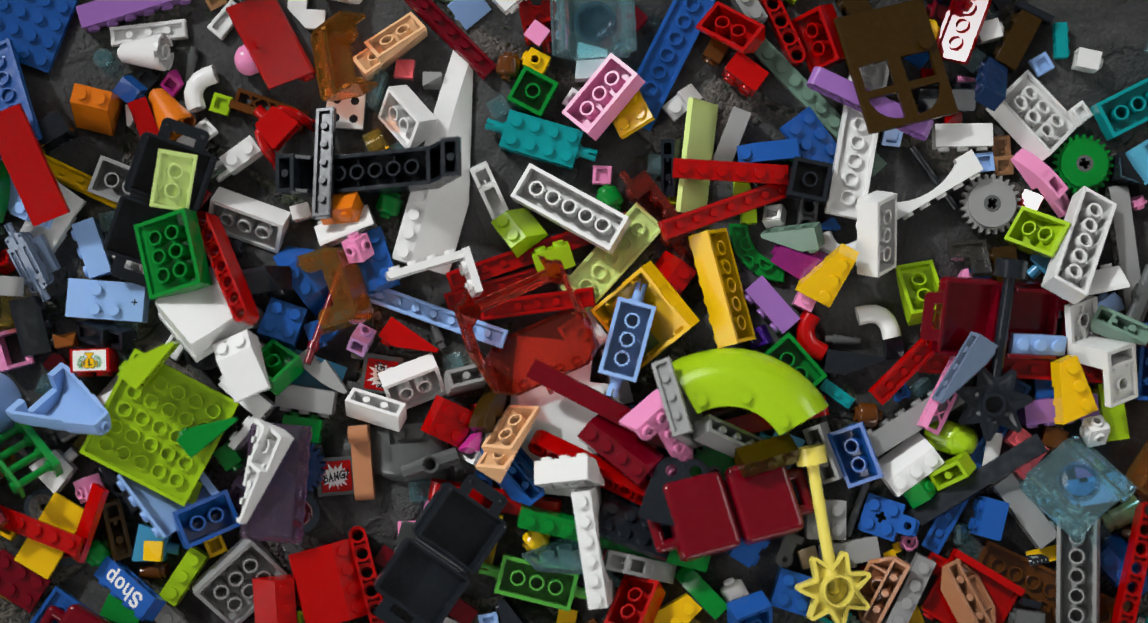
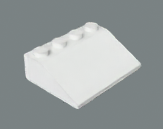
(1033, 116)

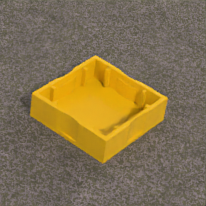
(671, 315)

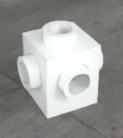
(1094, 431)

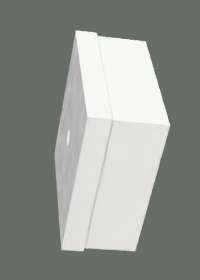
(199, 318)

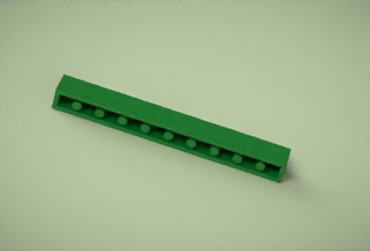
(564, 526)

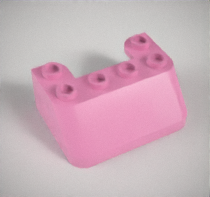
(649, 419)

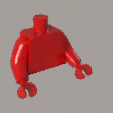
(277, 127)

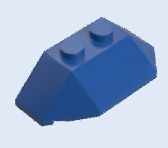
(309, 286)
(519, 480)

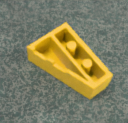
(828, 277)
(1071, 390)
(678, 610)

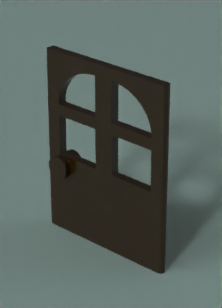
(886, 37)

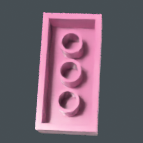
(603, 96)

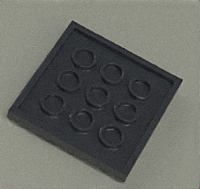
(623, 526)

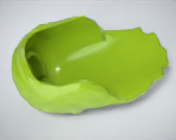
(953, 438)

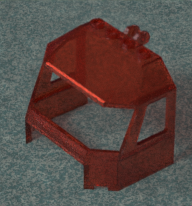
(560, 341)

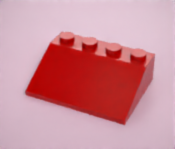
(328, 583)

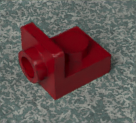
(936, 11)

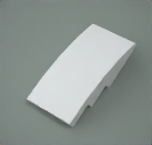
(61, 224)

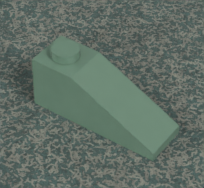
(798, 237)
(1118, 326)

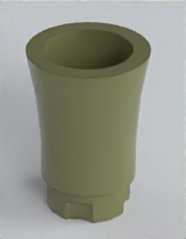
(1120, 515)

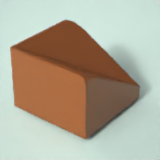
(65, 340)

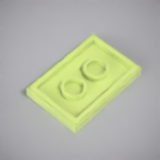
(173, 180)

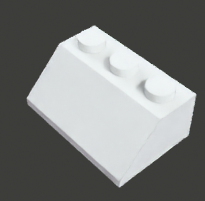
(406, 116)
(336, 233)
(1108, 279)
(413, 381)
(909, 464)
(567, 472)

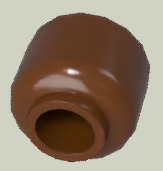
(508, 66)
(868, 414)

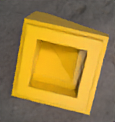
(153, 551)

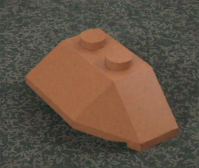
(881, 589)
(966, 594)

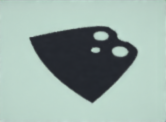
(654, 504)

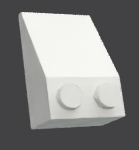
(242, 365)

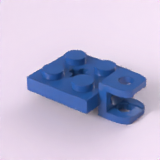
(895, 522)

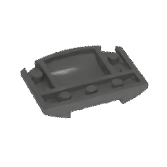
(396, 448)

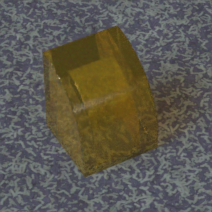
(375, 140)

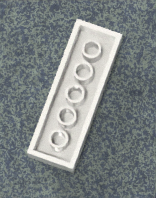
(571, 208)
(1078, 255)

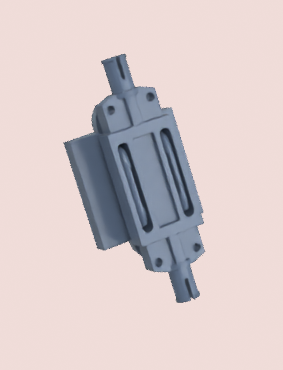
(32, 259)

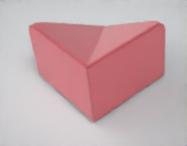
(404, 69)

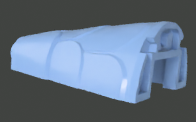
(64, 407)

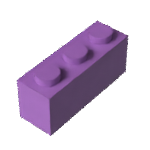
(770, 305)

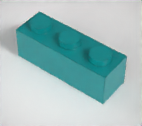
(1060, 41)
(836, 393)

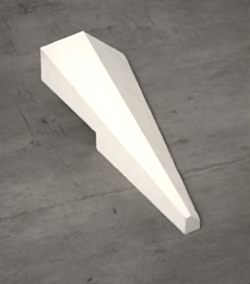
(267, 453)

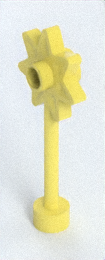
(833, 584)

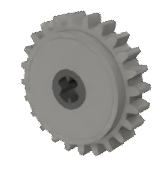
(978, 198)

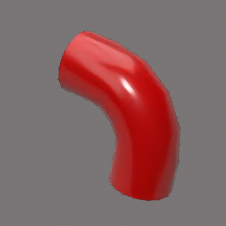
(806, 336)

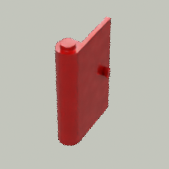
(271, 42)

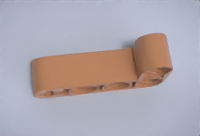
(362, 462)

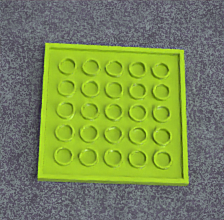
(147, 426)

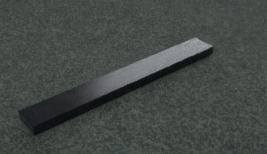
(978, 480)

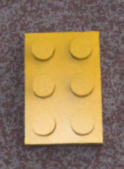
(633, 116)

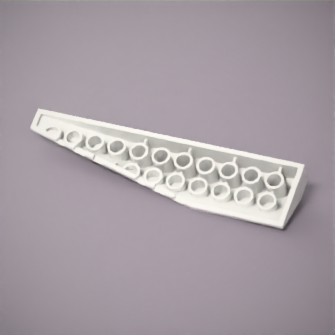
(437, 216)

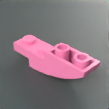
(1041, 176)

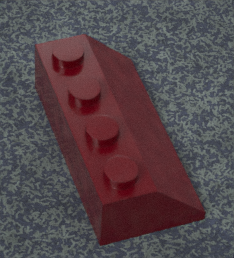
(621, 449)

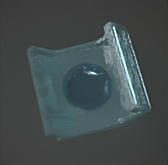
(592, 28)
(1076, 486)

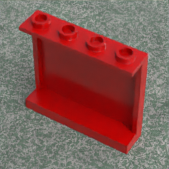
(1000, 589)

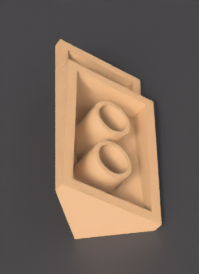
(389, 45)
(506, 440)

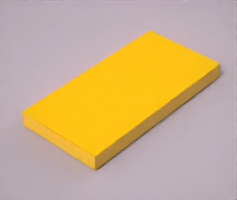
(41, 557)

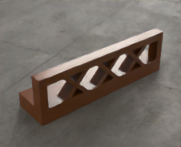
(248, 109)

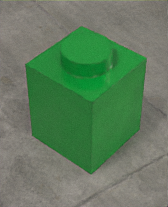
(229, 458)
(920, 492)

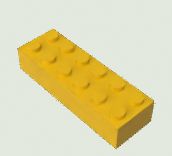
(721, 287)

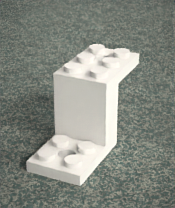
(1097, 351)
(258, 405)

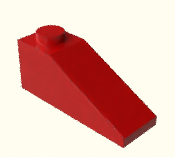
(400, 336)

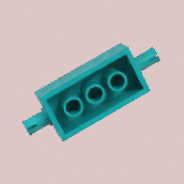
(541, 140)

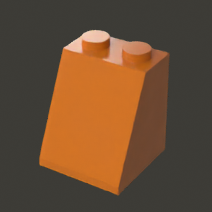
(95, 109)

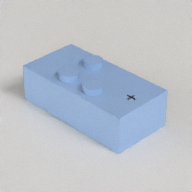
(107, 300)

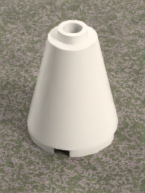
(148, 52)

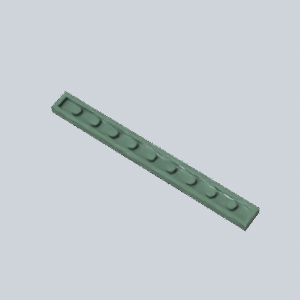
(796, 85)

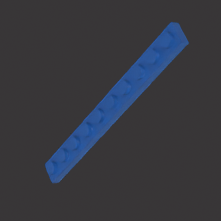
(943, 525)

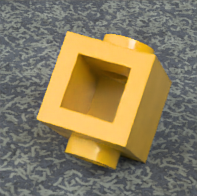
(542, 63)

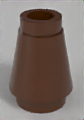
(157, 571)

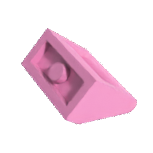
(5, 360)

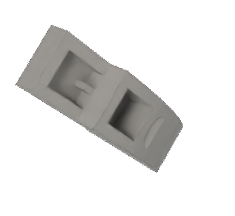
(639, 566)

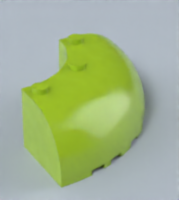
(749, 382)

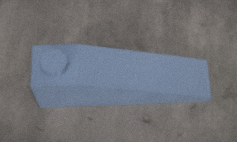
(969, 360)

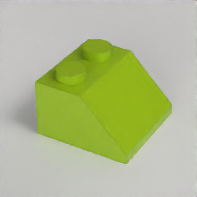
(519, 230)

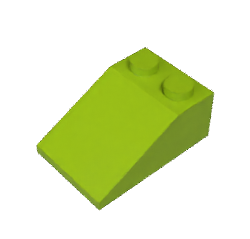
(1037, 232)
(913, 283)
(141, 369)

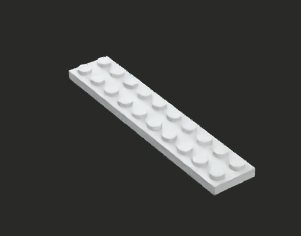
(854, 152)

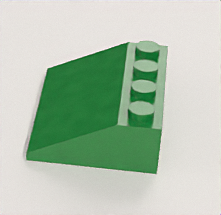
(172, 254)

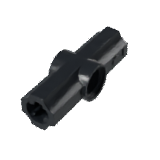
(111, 477)

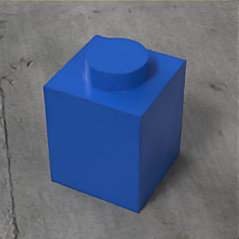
(130, 89)

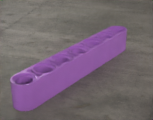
(843, 91)

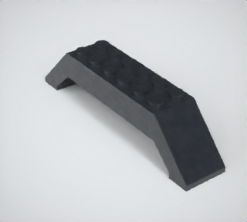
(376, 170)

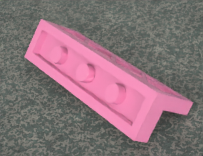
(931, 407)

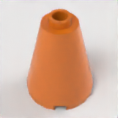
(166, 106)

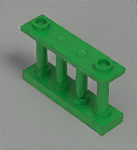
(41, 451)

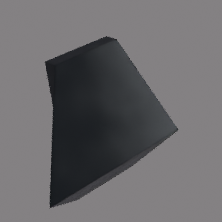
(1124, 172)

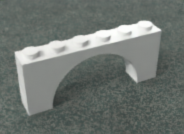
(598, 585)

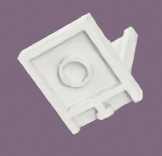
(467, 268)

